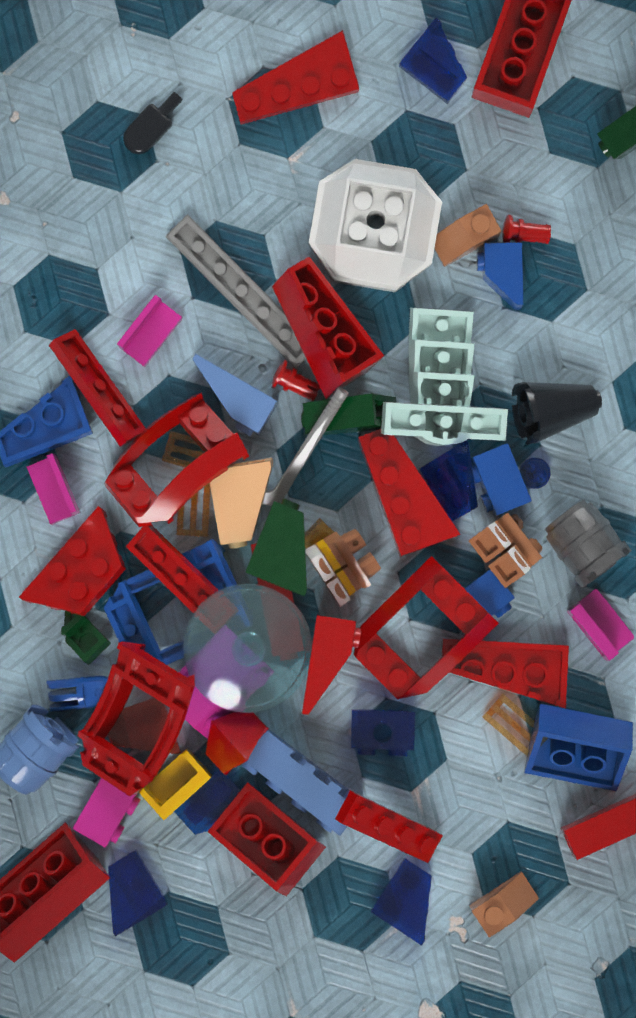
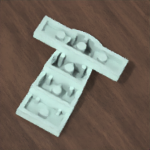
(442, 384)

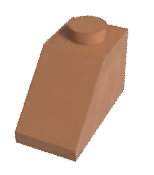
(466, 235)
(504, 904)

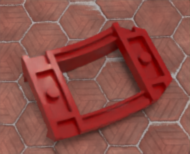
(207, 431)
(452, 601)
(156, 679)

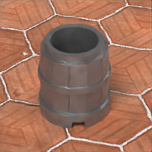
(585, 542)

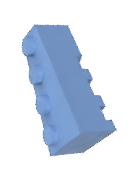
(300, 779)

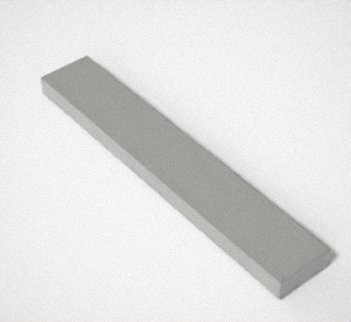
(236, 287)

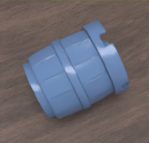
(35, 750)

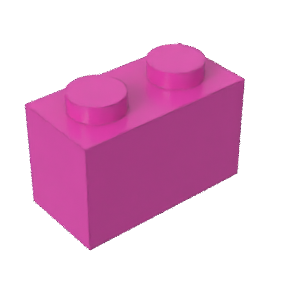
(104, 813)

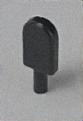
(150, 126)

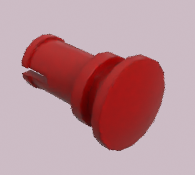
(522, 231)
(295, 382)

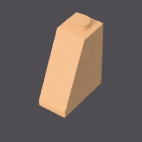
(239, 500)

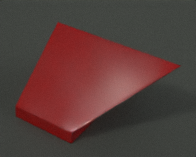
(233, 739)

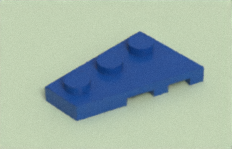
(46, 426)

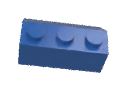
(579, 747)

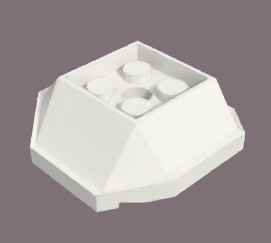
(370, 256)

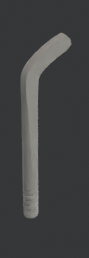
(306, 449)

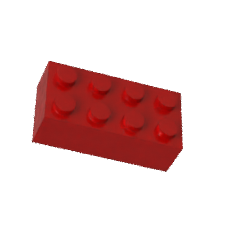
(520, 54)

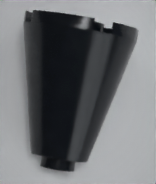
(552, 408)

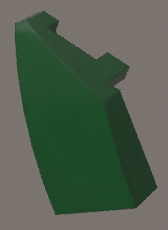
(83, 637)

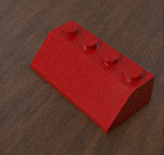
(46, 890)

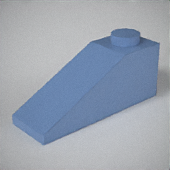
(241, 401)

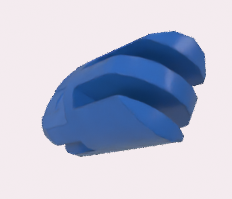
(83, 694)

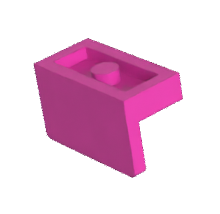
(149, 331)
(53, 489)
(601, 624)

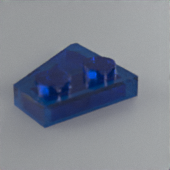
(434, 63)
(453, 481)

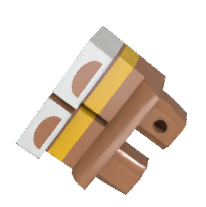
(516, 550)
(338, 566)

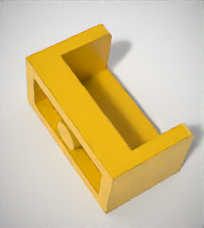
(175, 784)

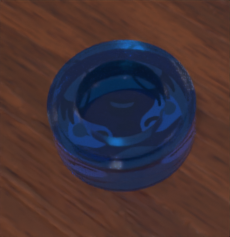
(535, 473)

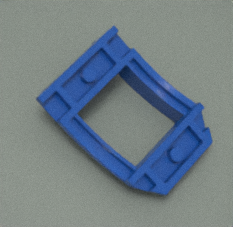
(127, 616)

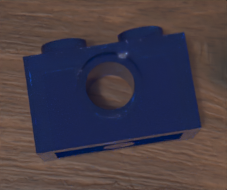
(402, 731)

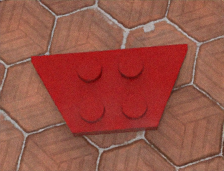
(79, 570)

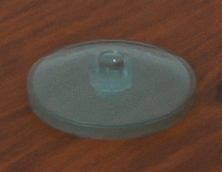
(247, 648)

